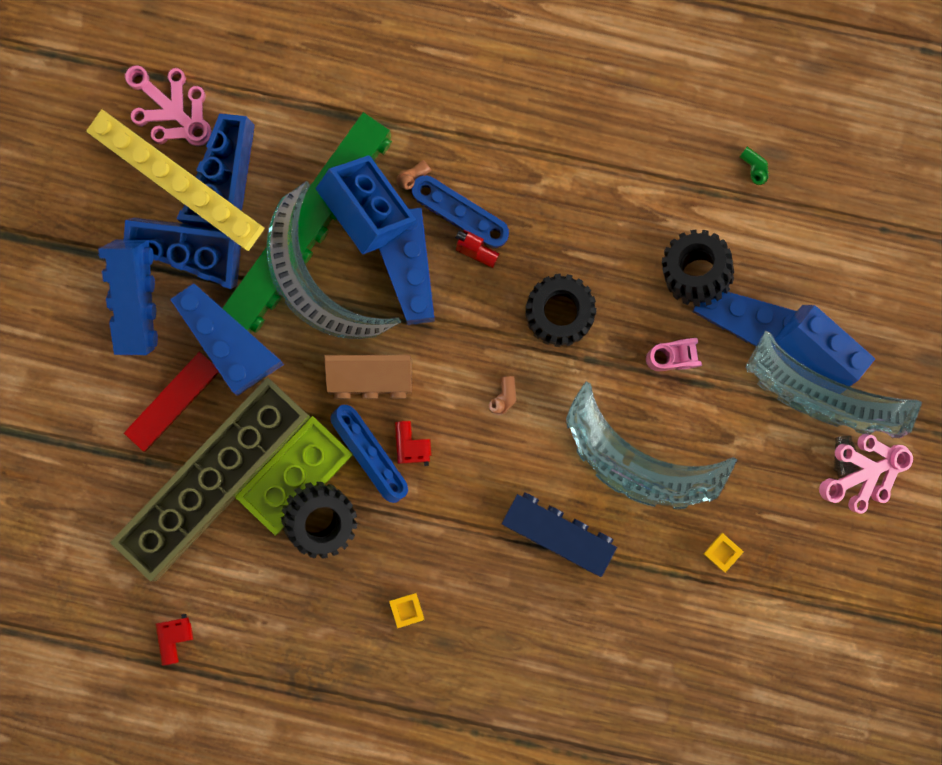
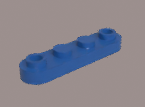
(460, 211)
(369, 453)

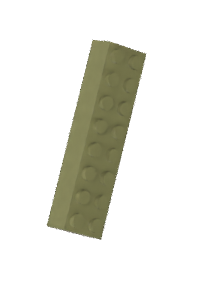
(210, 480)

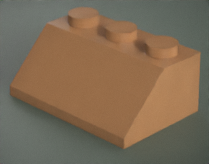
(368, 376)

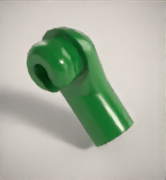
(758, 166)

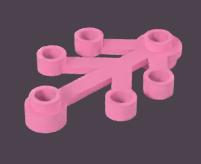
(171, 109)
(869, 473)

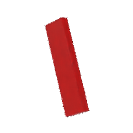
(172, 402)

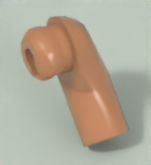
(407, 178)
(506, 398)

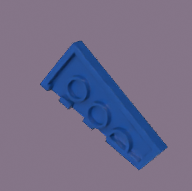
(745, 316)

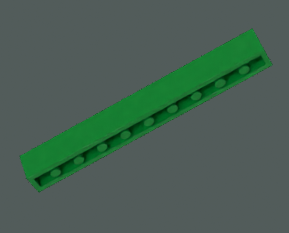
(256, 290)

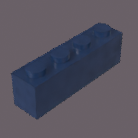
(559, 535)

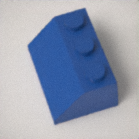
(365, 203)
(824, 346)

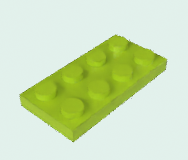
(307, 457)

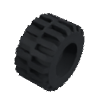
(690, 249)
(571, 289)
(330, 538)

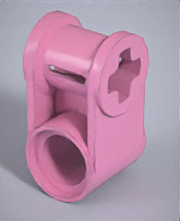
(679, 354)

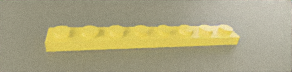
(175, 180)

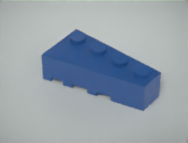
(224, 163)
(189, 248)
(409, 271)
(130, 296)
(229, 345)

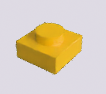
(723, 552)
(407, 610)

